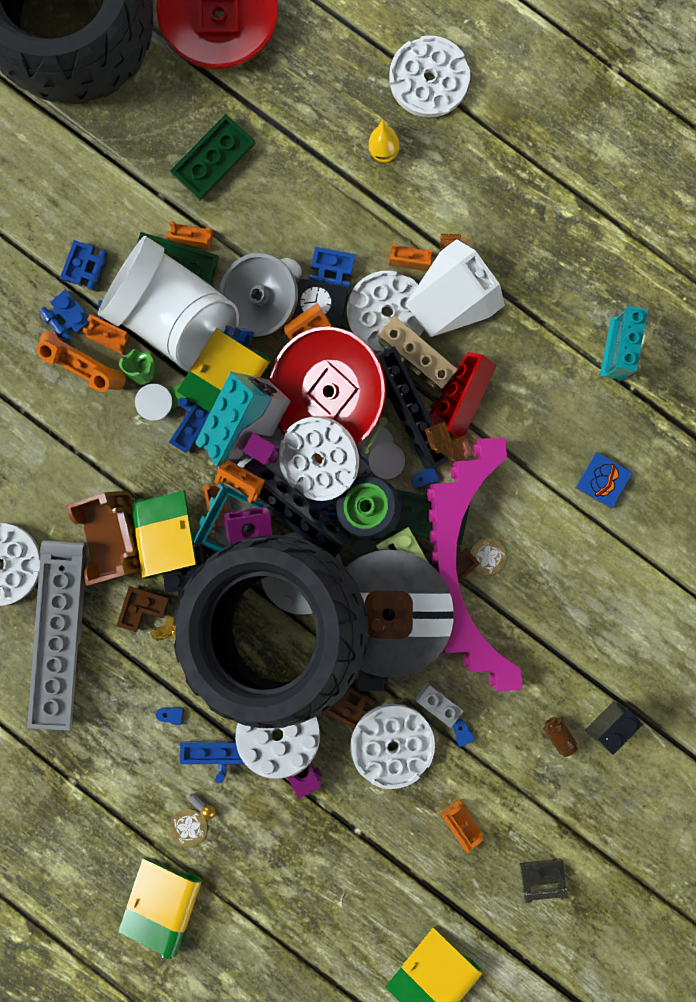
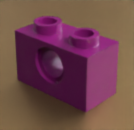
(262, 449)
(237, 520)
(306, 783)

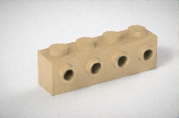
(416, 353)

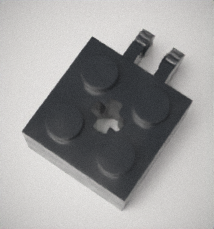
(177, 579)

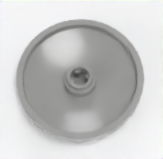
(262, 292)

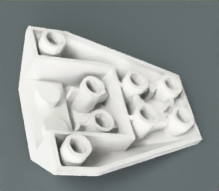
(455, 291)

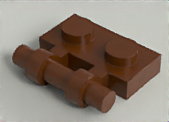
(348, 711)

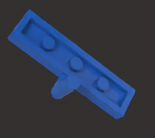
(190, 425)
(210, 753)

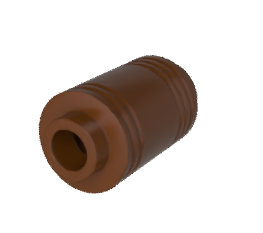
(560, 736)

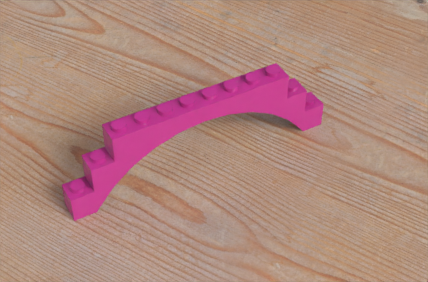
(448, 507)

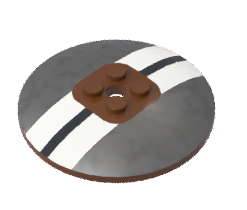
(420, 606)

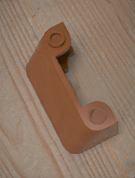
(109, 535)

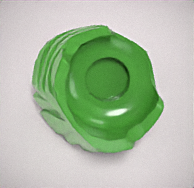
(138, 367)

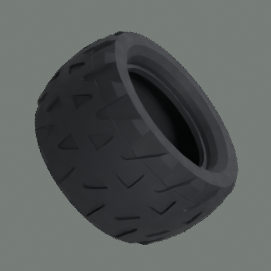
(81, 64)
(207, 642)

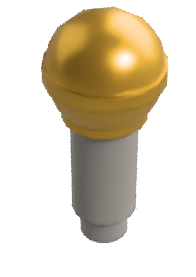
(207, 811)

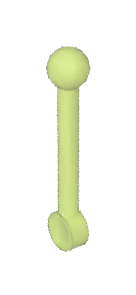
(383, 421)

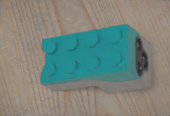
(242, 408)

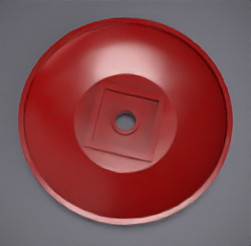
(214, 41)
(336, 359)

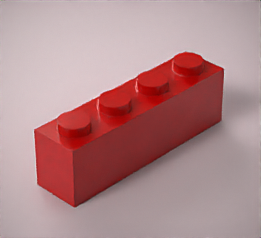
(463, 394)

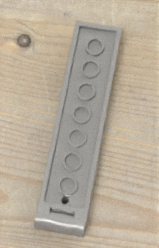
(57, 634)

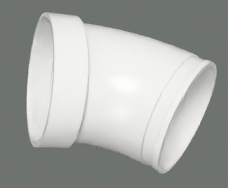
(166, 304)

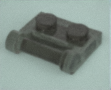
(543, 873)

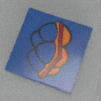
(603, 480)

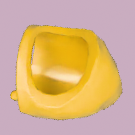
(383, 142)

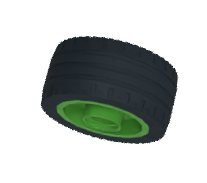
(380, 519)

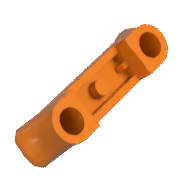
(100, 377)

